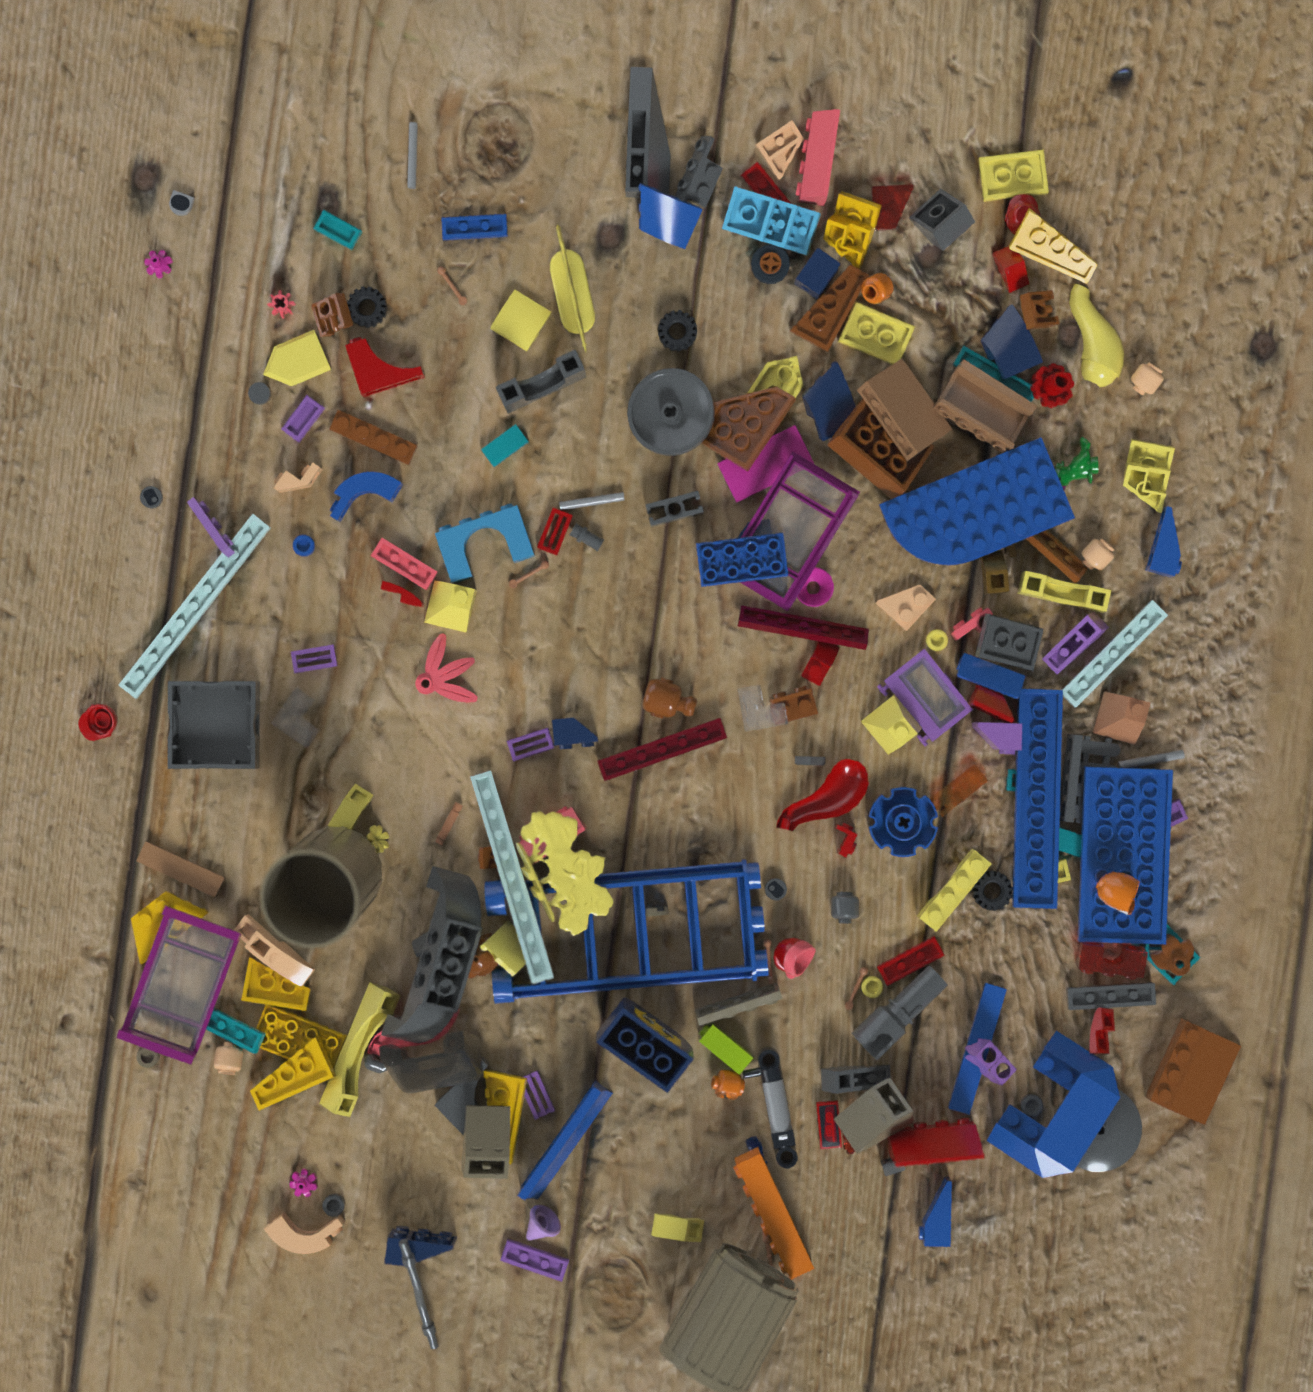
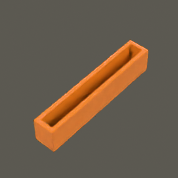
(774, 1213)

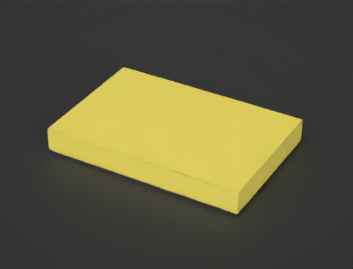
(1013, 175)
(876, 333)

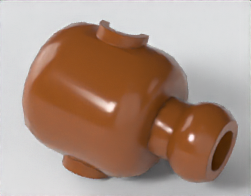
(665, 698)

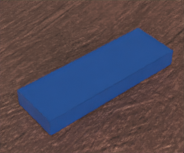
(474, 227)

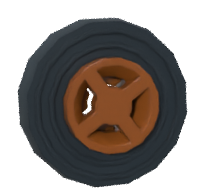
(773, 257)

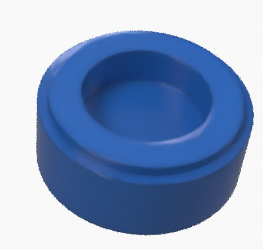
(303, 545)

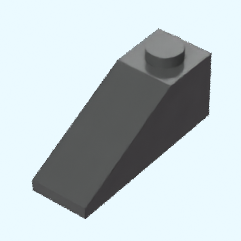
(853, 1078)

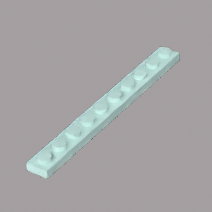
(193, 607)
(512, 877)

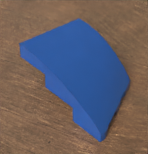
(667, 216)

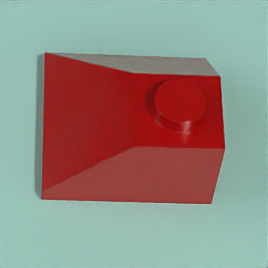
(991, 703)

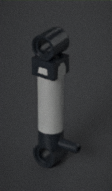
(776, 1105)

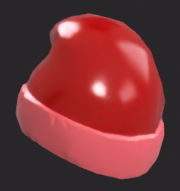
(793, 956)

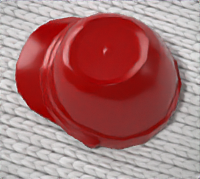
(1017, 210)
(98, 722)

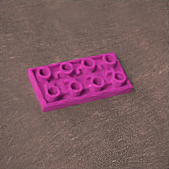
(767, 465)

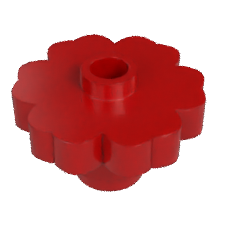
(1052, 385)

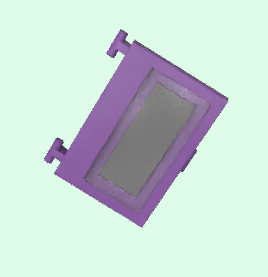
(927, 695)

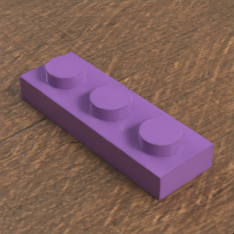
(212, 526)

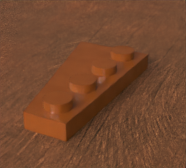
(828, 314)

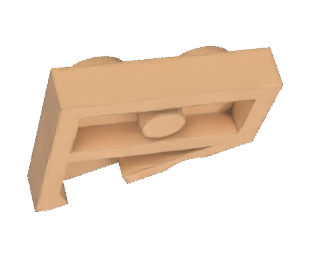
(780, 148)
(906, 605)

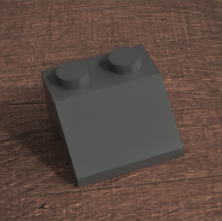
(942, 219)

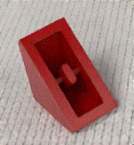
(1011, 268)

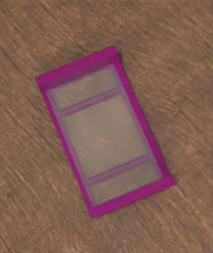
(808, 510)
(179, 985)

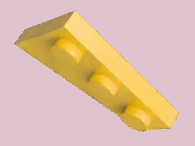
(270, 988)

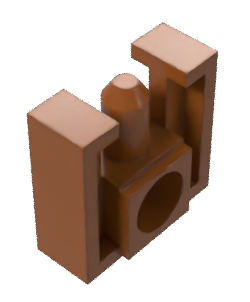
(329, 309)
(1035, 310)

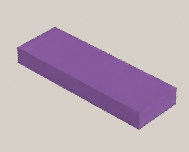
(534, 1260)

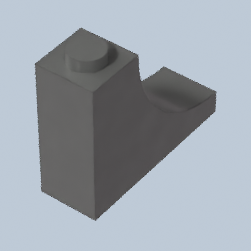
(454, 1101)

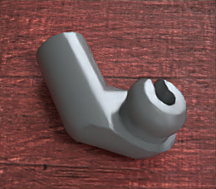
(373, 1064)

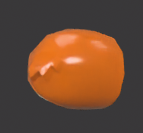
(1118, 891)

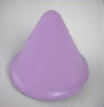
(542, 1223)

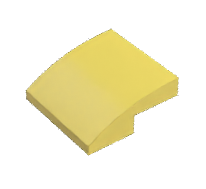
(520, 320)

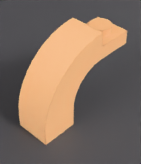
(300, 1241)

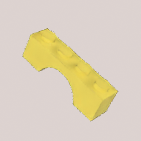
(1064, 592)
(955, 890)

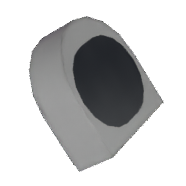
(181, 203)

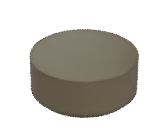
(147, 1058)

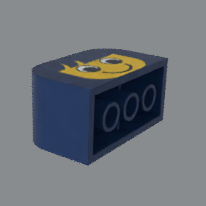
(645, 1044)

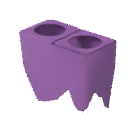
(975, 1051)

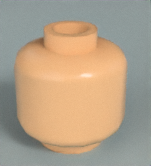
(1147, 378)
(1098, 554)
(228, 1059)

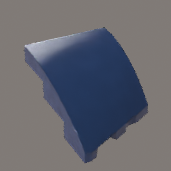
(1011, 344)
(829, 401)

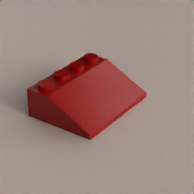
(935, 1143)

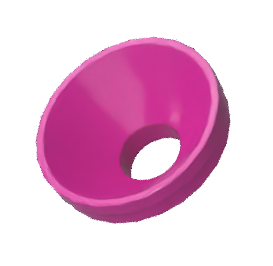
(825, 592)

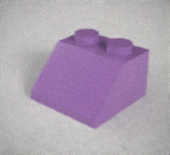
(1001, 736)

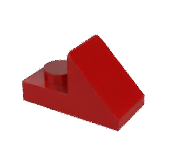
(820, 662)

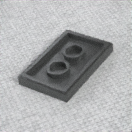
(1009, 642)

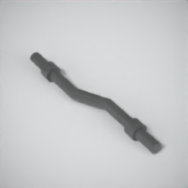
(409, 1262)

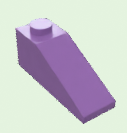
(1075, 642)

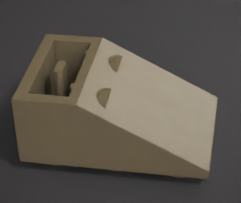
(875, 1116)
(486, 1142)

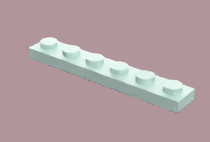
(1113, 653)

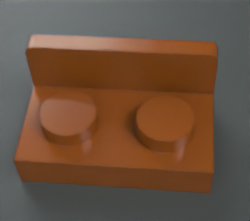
(798, 704)

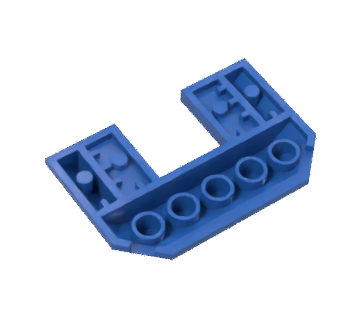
(1076, 1122)

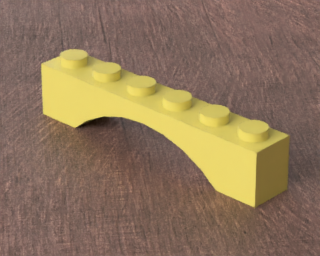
(342, 1089)

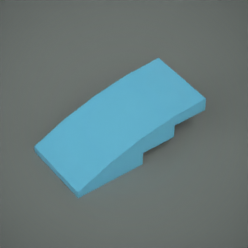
(771, 221)

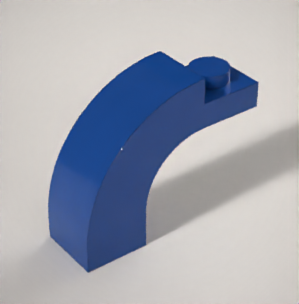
(362, 484)

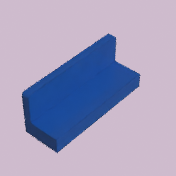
(990, 675)

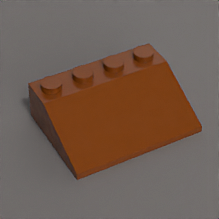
(874, 454)
(1192, 1071)

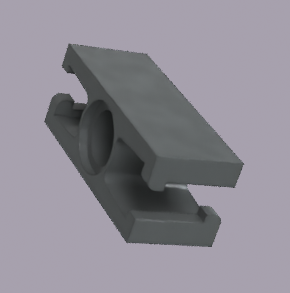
(677, 500)

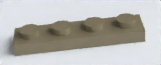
(744, 1002)

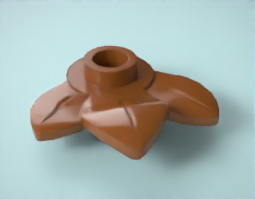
(1173, 952)

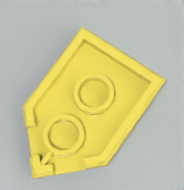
(297, 360)
(780, 373)

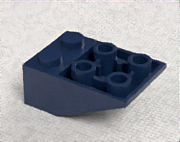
(421, 1243)

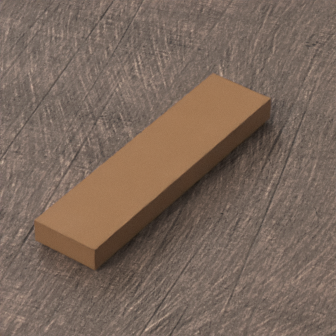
(180, 869)

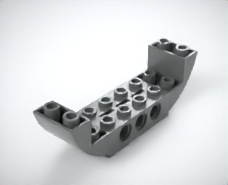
(443, 960)

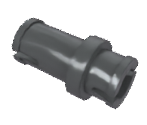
(585, 536)

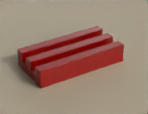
(561, 514)

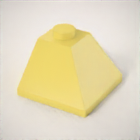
(450, 606)
(891, 725)

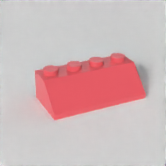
(819, 157)

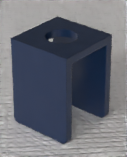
(817, 273)

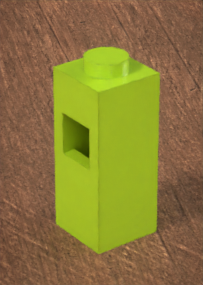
(725, 1047)

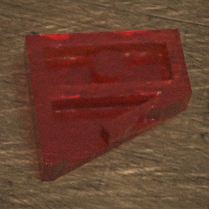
(893, 201)

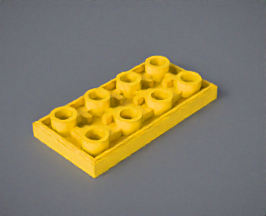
(290, 1032)

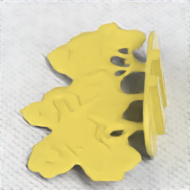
(572, 290)
(569, 874)

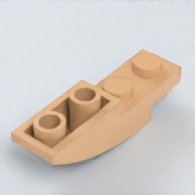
(273, 953)

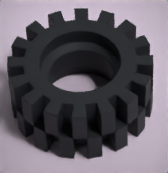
(380, 307)
(670, 319)
(1005, 891)

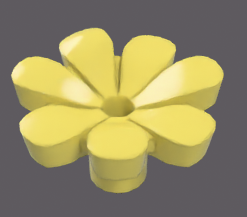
(378, 838)

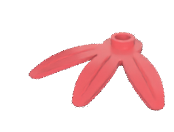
(438, 677)

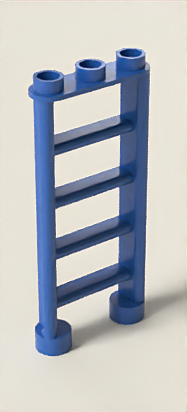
(751, 922)

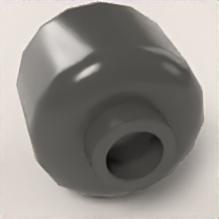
(845, 907)

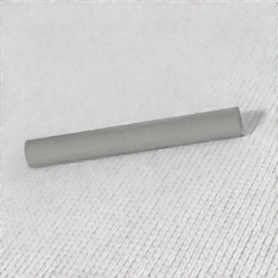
(412, 155)
(590, 501)
(1153, 759)

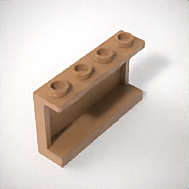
(984, 406)
(904, 409)

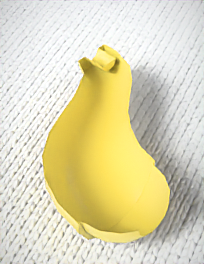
(1102, 346)

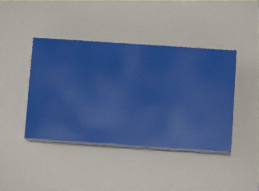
(742, 559)

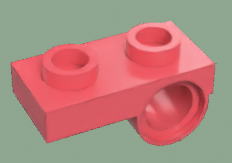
(963, 628)

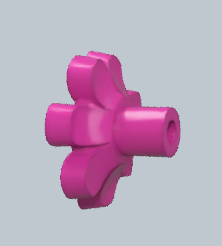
(158, 263)
(305, 1180)

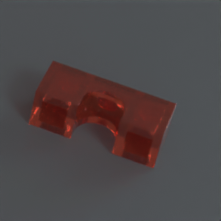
(1129, 963)

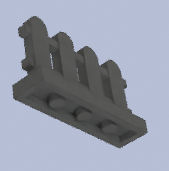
(1074, 768)

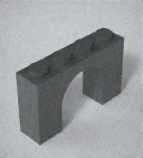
(521, 393)

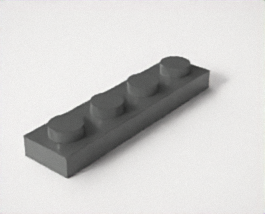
(1111, 996)

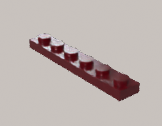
(803, 627)
(662, 749)

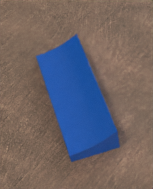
(565, 1142)

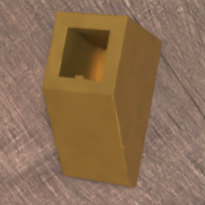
(994, 573)

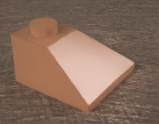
(1121, 717)

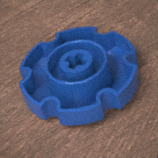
(919, 826)

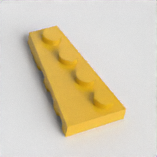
(297, 1074)
(506, 1090)

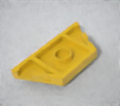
(148, 920)

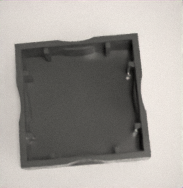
(214, 724)

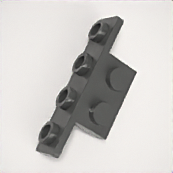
(700, 175)

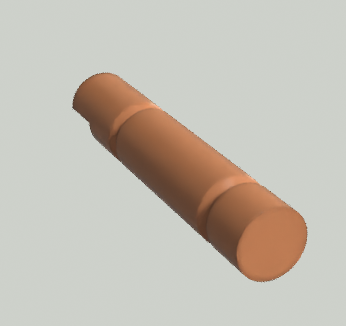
(448, 823)

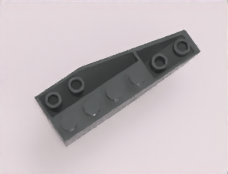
(647, 139)

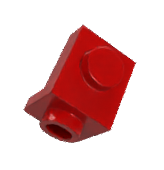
(848, 844)

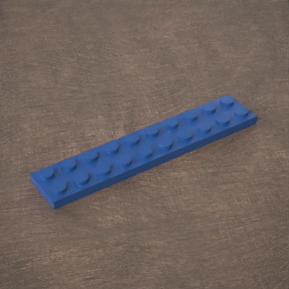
(1037, 799)

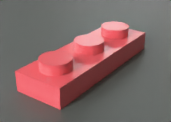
(404, 564)

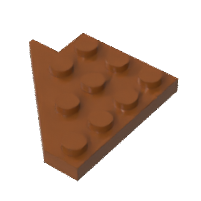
(746, 424)

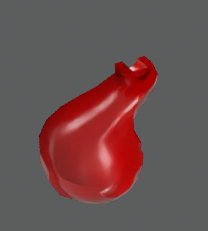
(835, 797)

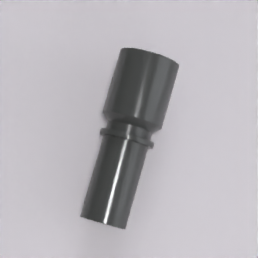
(889, 1022)

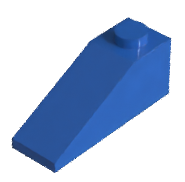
(1165, 549)
(937, 1220)

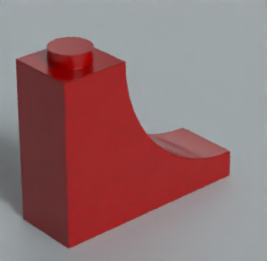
(373, 373)

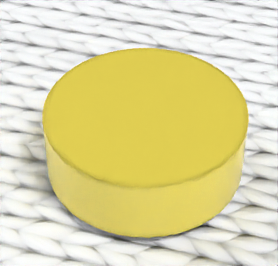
(936, 640)
(872, 986)

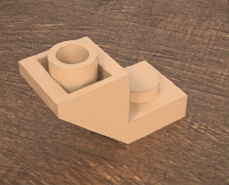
(288, 482)

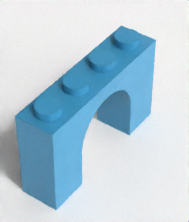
(453, 540)

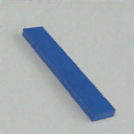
(982, 1027)

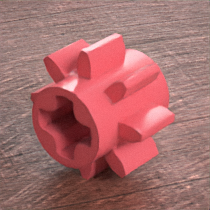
(280, 297)

